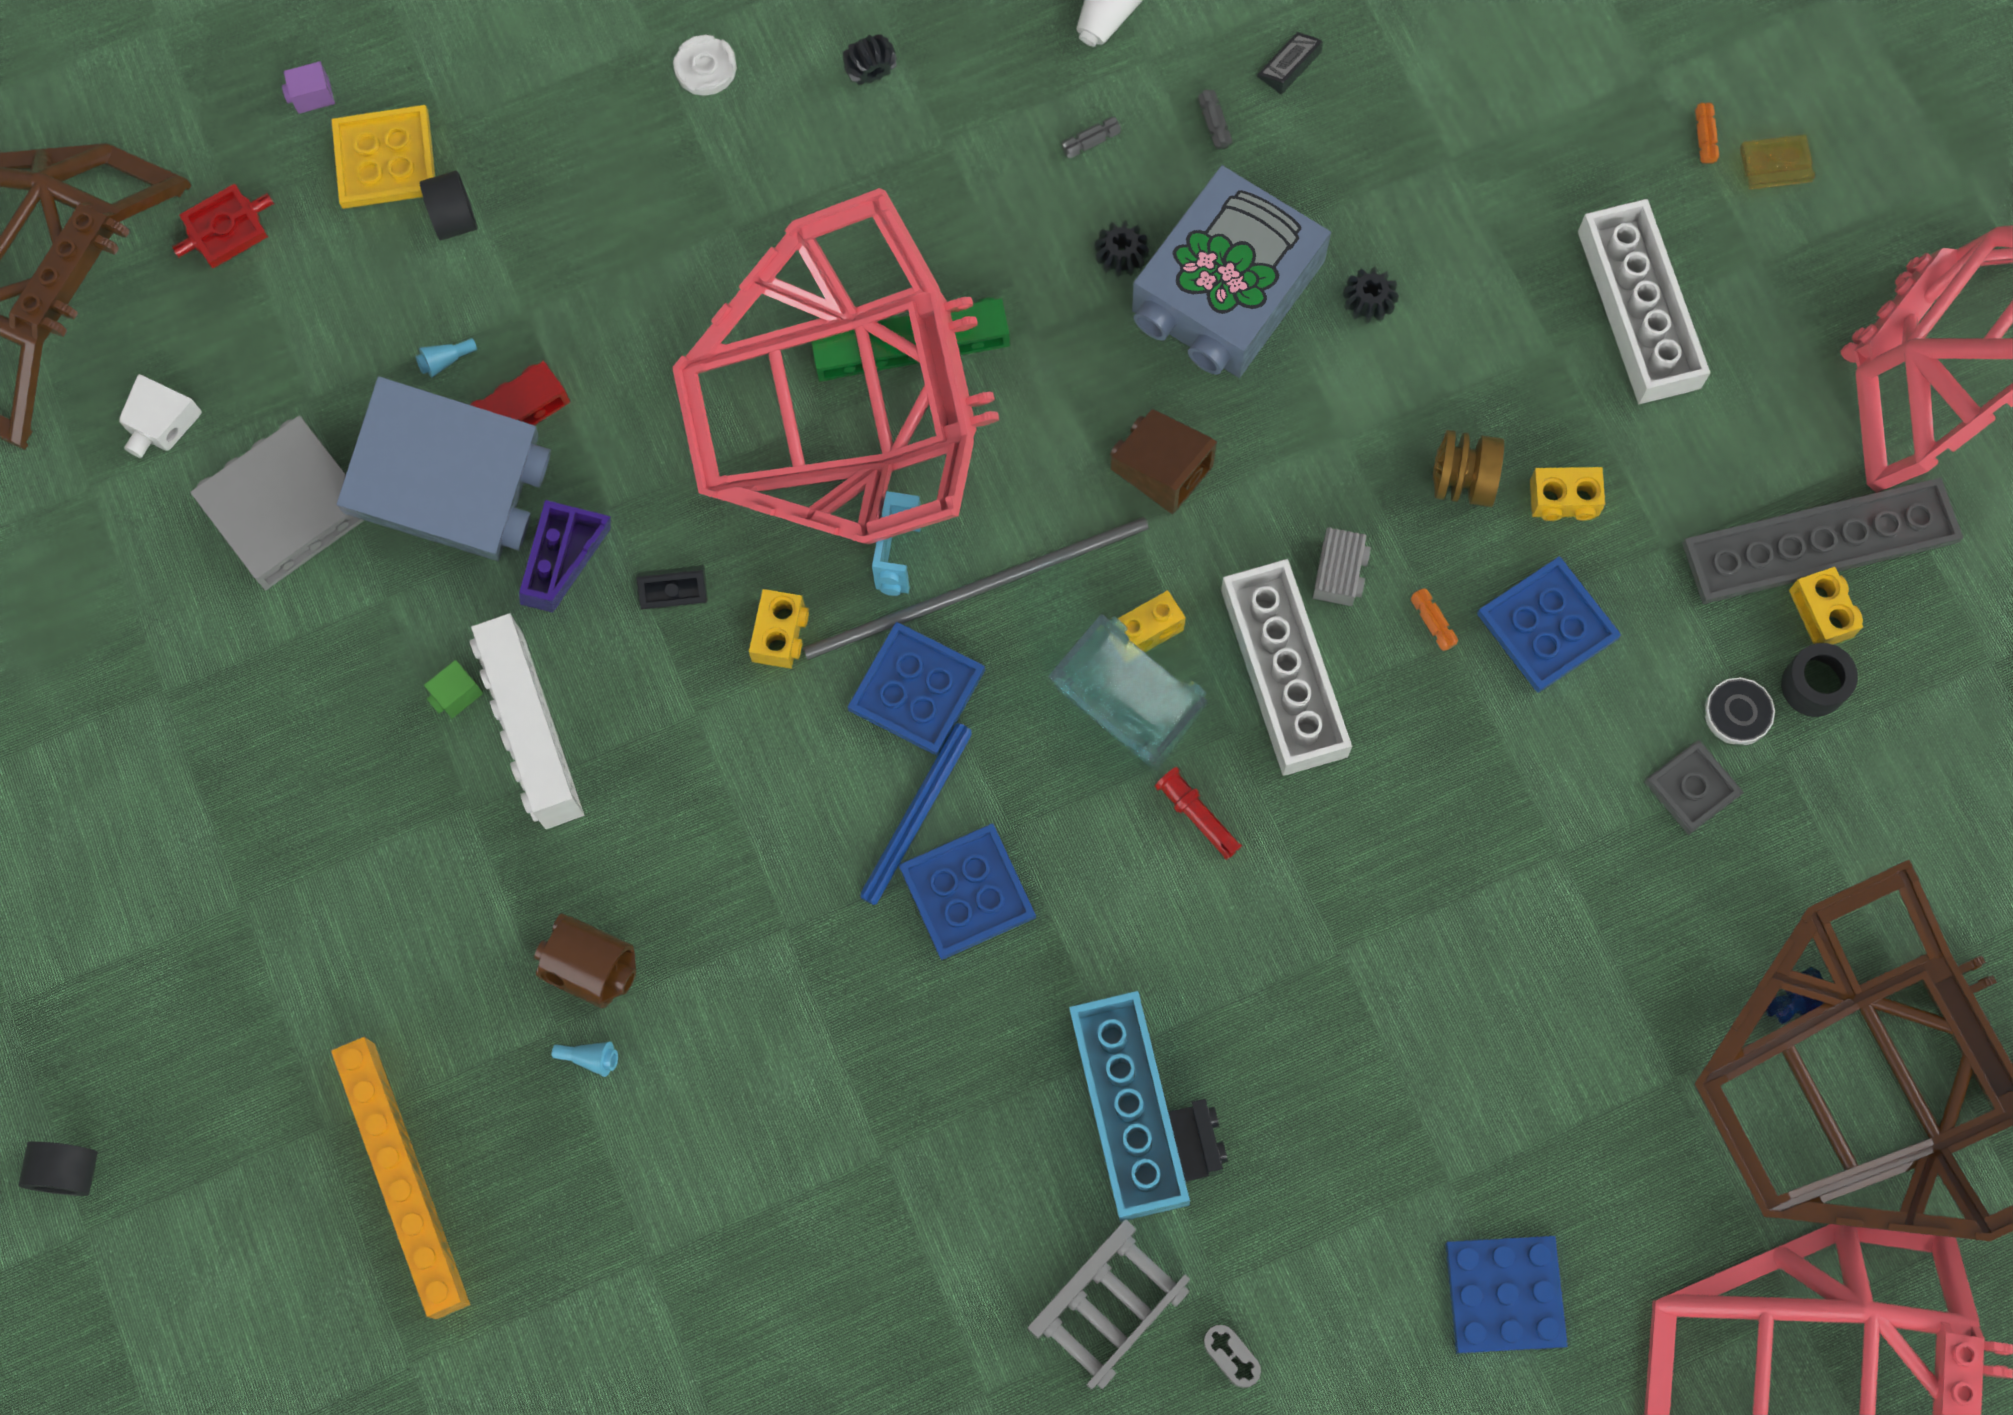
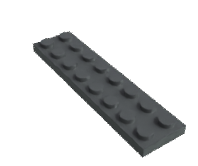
(1821, 538)

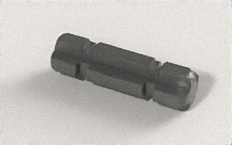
(1215, 119)
(1091, 137)

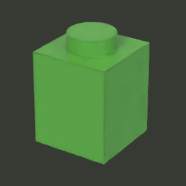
(452, 690)

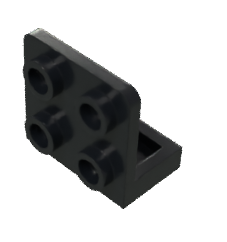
(1196, 1141)

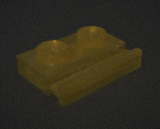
(1777, 161)

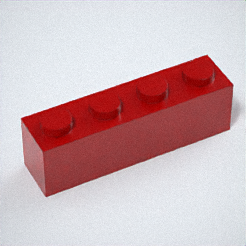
(527, 397)

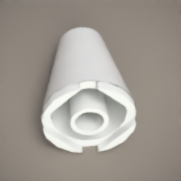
(1102, 18)

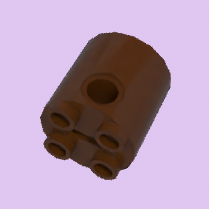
(586, 961)

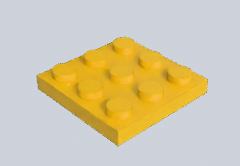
(382, 155)

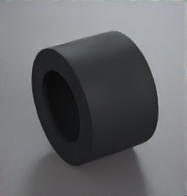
(448, 205)
(1802, 696)
(58, 1168)

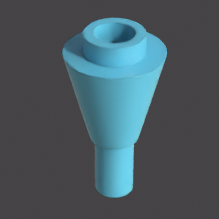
(437, 358)
(595, 1057)

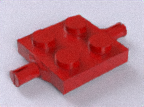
(223, 225)

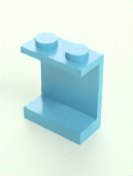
(892, 577)

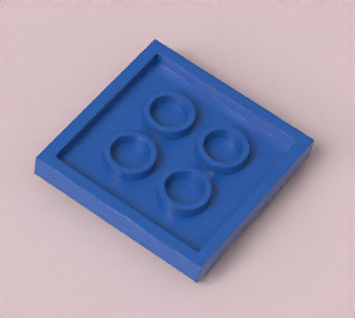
(1548, 624)
(916, 688)
(967, 891)
(1506, 1294)

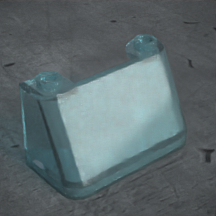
(1128, 692)

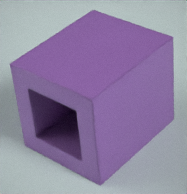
(308, 87)

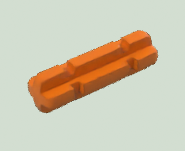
(1707, 133)
(1434, 619)

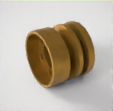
(1469, 468)

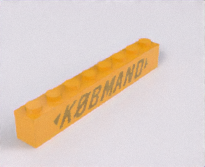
(400, 1178)

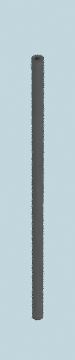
(976, 588)

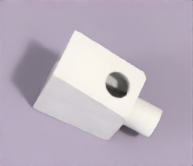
(156, 416)

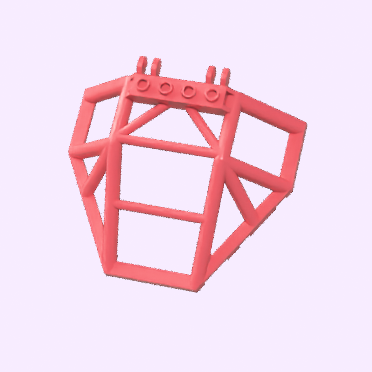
(1900, 339)
(934, 350)
(1959, 1340)

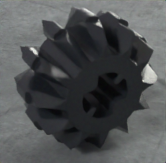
(869, 59)
(1121, 237)
(1362, 292)

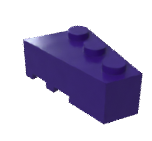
(560, 552)

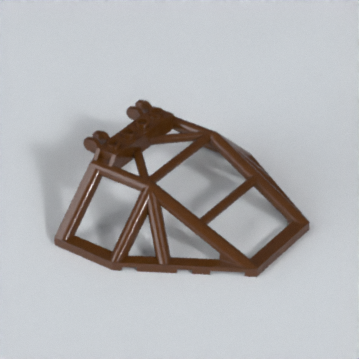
(72, 250)
(1958, 1016)

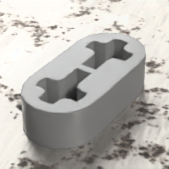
(1225, 1362)

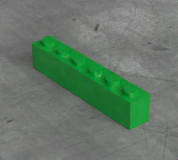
(840, 355)

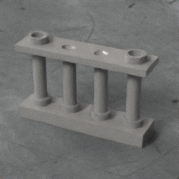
(1075, 1298)

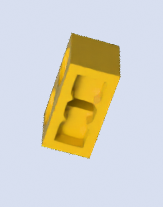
(1565, 484)
(1817, 609)
(1154, 622)
(770, 628)

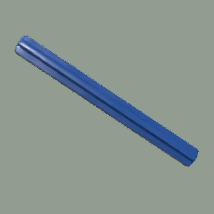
(916, 814)

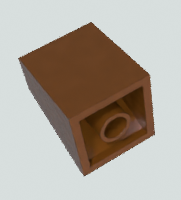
(1163, 459)

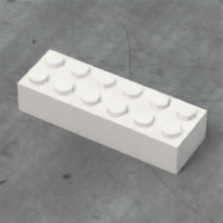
(1643, 301)
(1285, 667)
(526, 722)

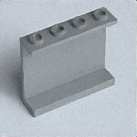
(278, 502)

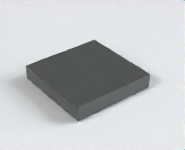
(1693, 787)

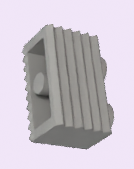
(1340, 567)

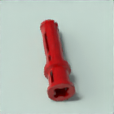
(1188, 801)

